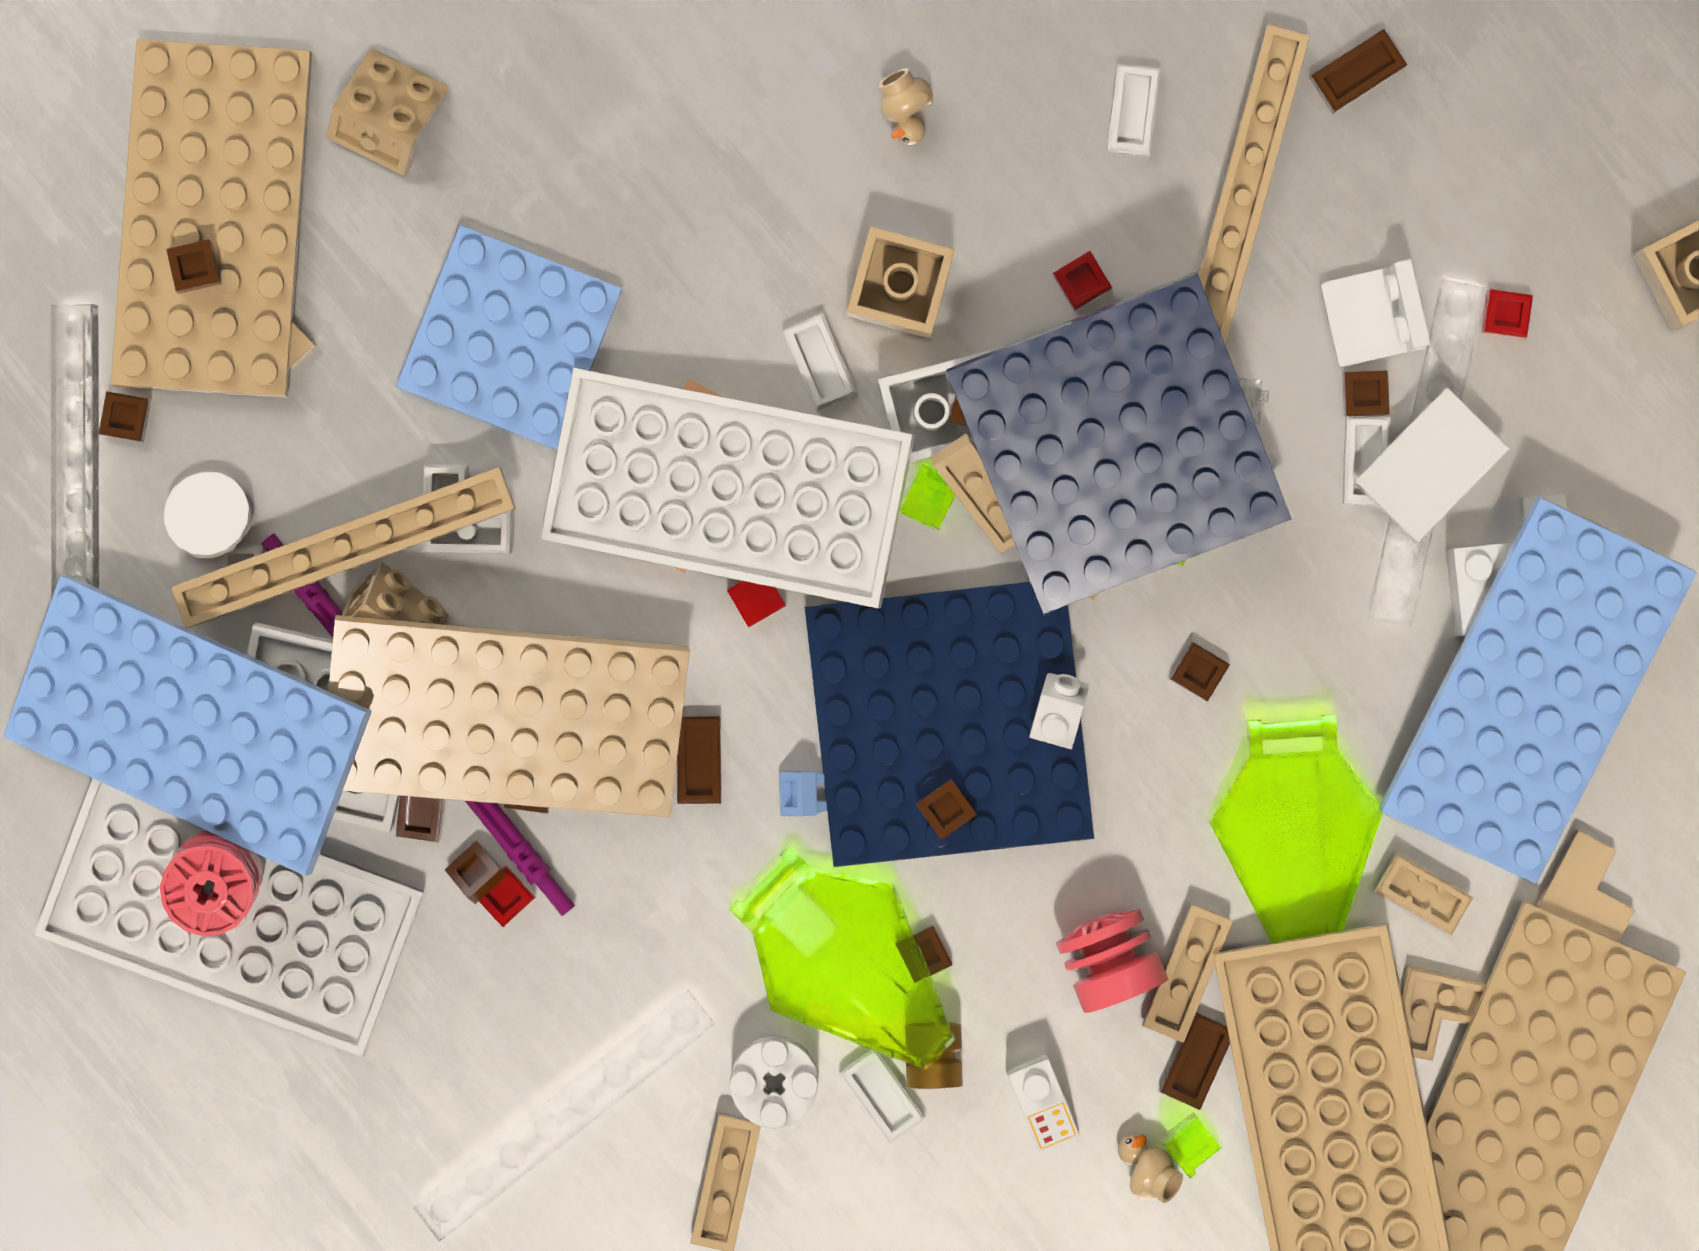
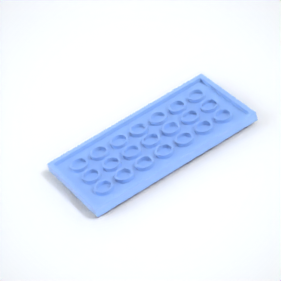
(1537, 690)
(187, 724)

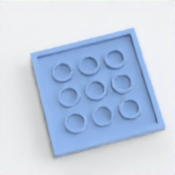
(507, 336)

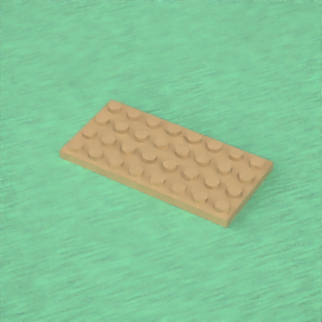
(224, 162)
(512, 715)
(1543, 1081)
(1331, 1094)

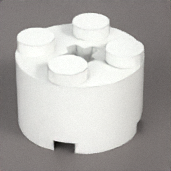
(774, 1107)

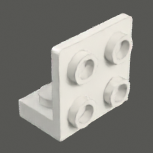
(1375, 314)

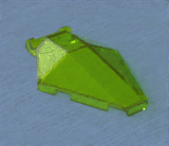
(1297, 830)
(845, 961)

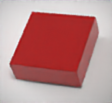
(1082, 280)
(1507, 314)
(755, 601)
(507, 898)

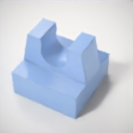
(799, 793)

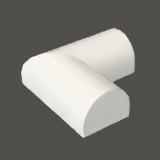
(488, 536)

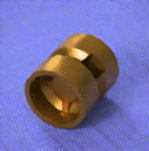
(944, 1072)

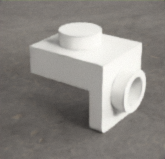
(1059, 710)

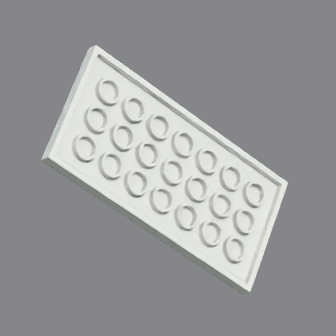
(727, 487)
(303, 958)

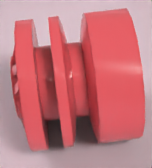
(236, 887)
(1111, 960)

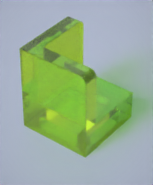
(928, 498)
(1190, 1144)

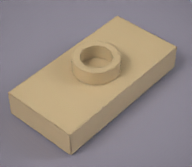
(1423, 894)

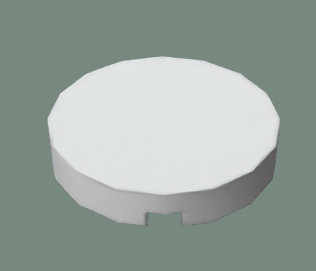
(207, 515)

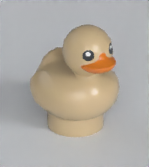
(901, 99)
(1154, 1170)

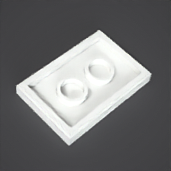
(1431, 465)

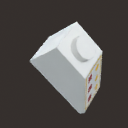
(1042, 1102)

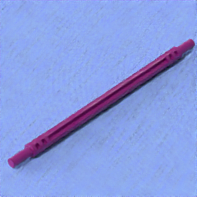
(490, 814)

